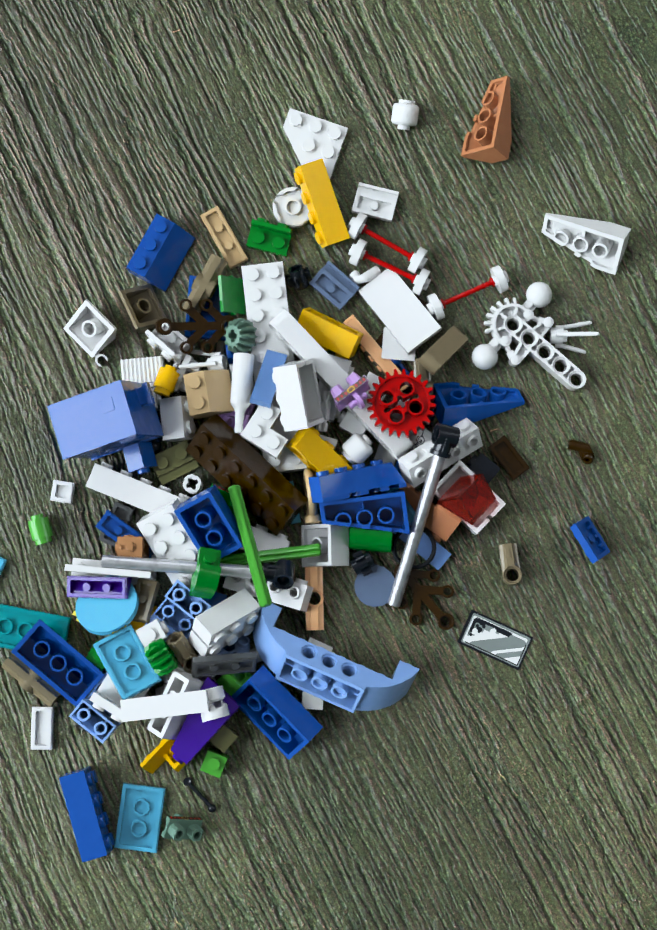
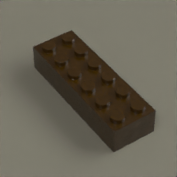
(236, 462)

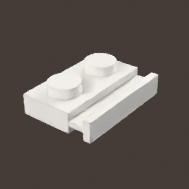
(375, 202)

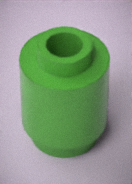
(40, 529)

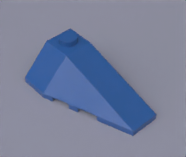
(474, 403)

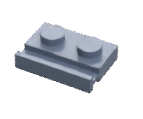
(334, 285)

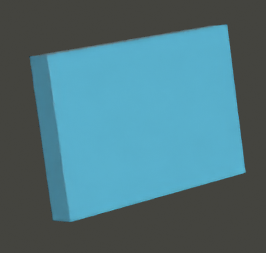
(126, 662)
(140, 817)

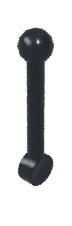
(188, 782)

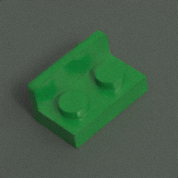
(269, 237)

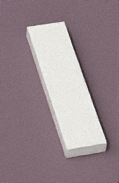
(164, 705)

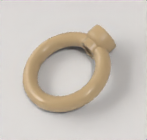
(312, 514)

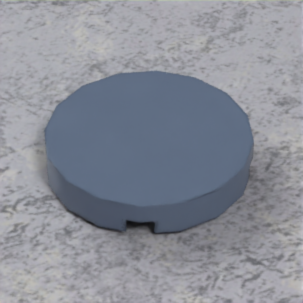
(375, 587)

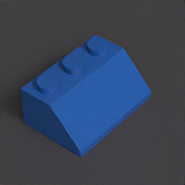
(160, 252)

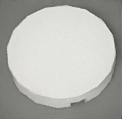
(290, 209)

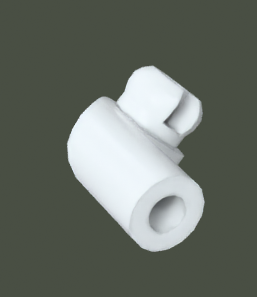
(366, 276)

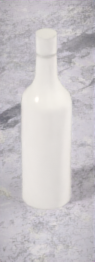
(241, 387)

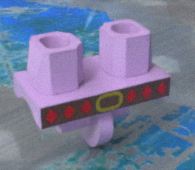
(353, 395)

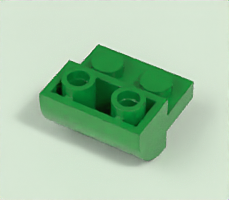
(370, 540)

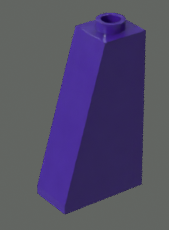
(195, 733)

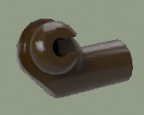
(583, 449)

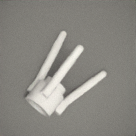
(559, 335)
(215, 362)

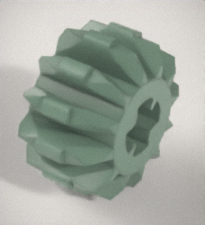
(240, 336)

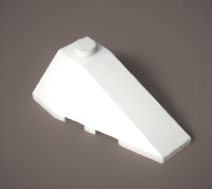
(594, 240)

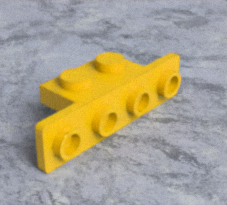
(159, 755)

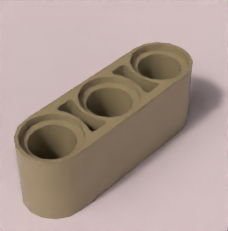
(443, 350)

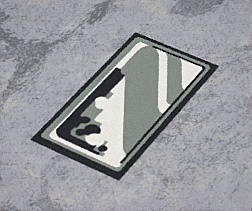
(495, 639)

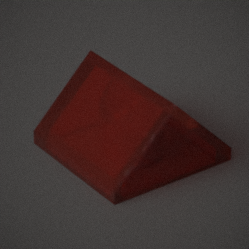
(468, 497)

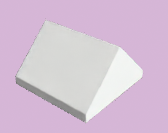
(90, 329)

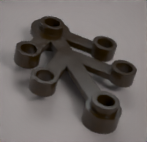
(201, 325)
(421, 593)

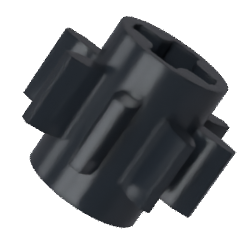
(298, 277)
(362, 563)

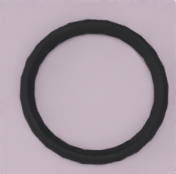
(415, 567)

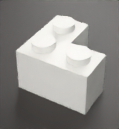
(260, 431)

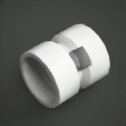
(216, 705)

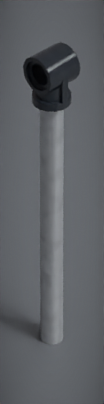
(444, 438)
(280, 573)

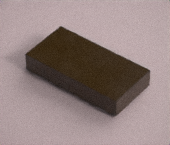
(508, 457)

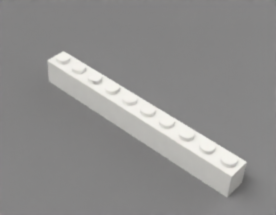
(149, 498)

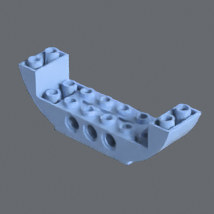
(179, 614)
(326, 673)

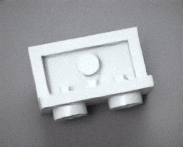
(168, 344)

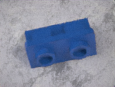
(590, 539)

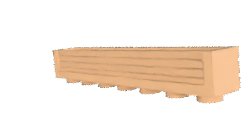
(374, 351)

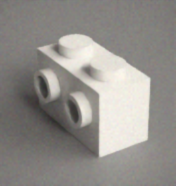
(176, 420)

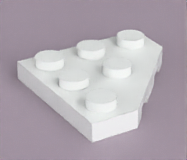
(314, 138)

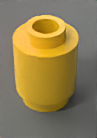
(166, 380)

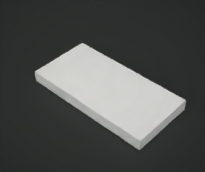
(399, 310)

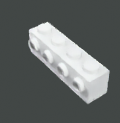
(416, 463)
(295, 597)

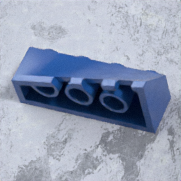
(354, 481)

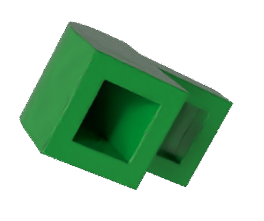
(207, 573)

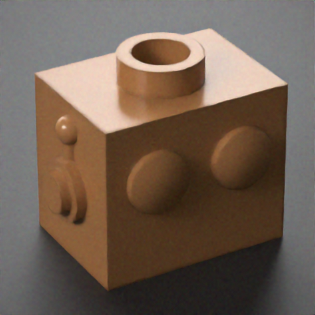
(132, 546)

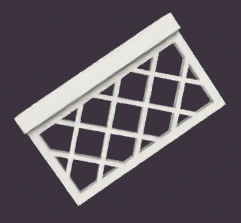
(93, 568)

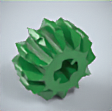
(160, 657)

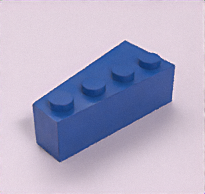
(372, 511)

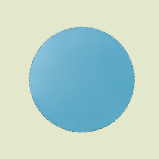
(107, 615)

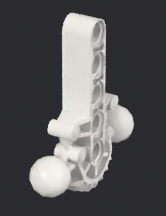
(539, 296)

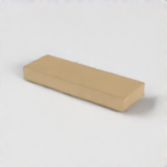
(224, 237)

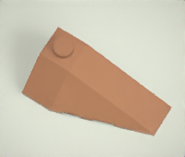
(491, 133)
(439, 520)

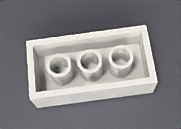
(168, 538)

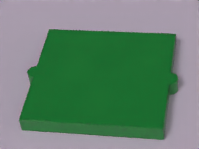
(231, 295)

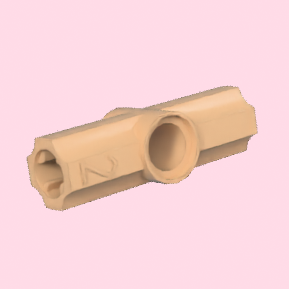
(315, 613)

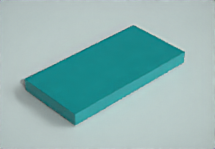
(18, 621)

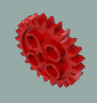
(410, 420)

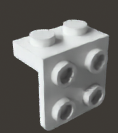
(108, 699)

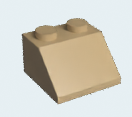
(208, 393)

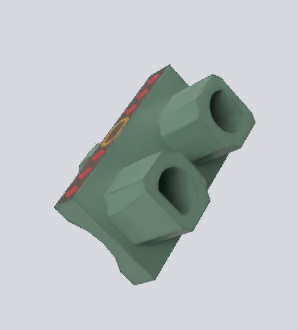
(182, 827)

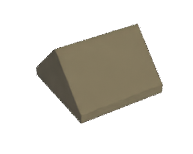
(142, 307)

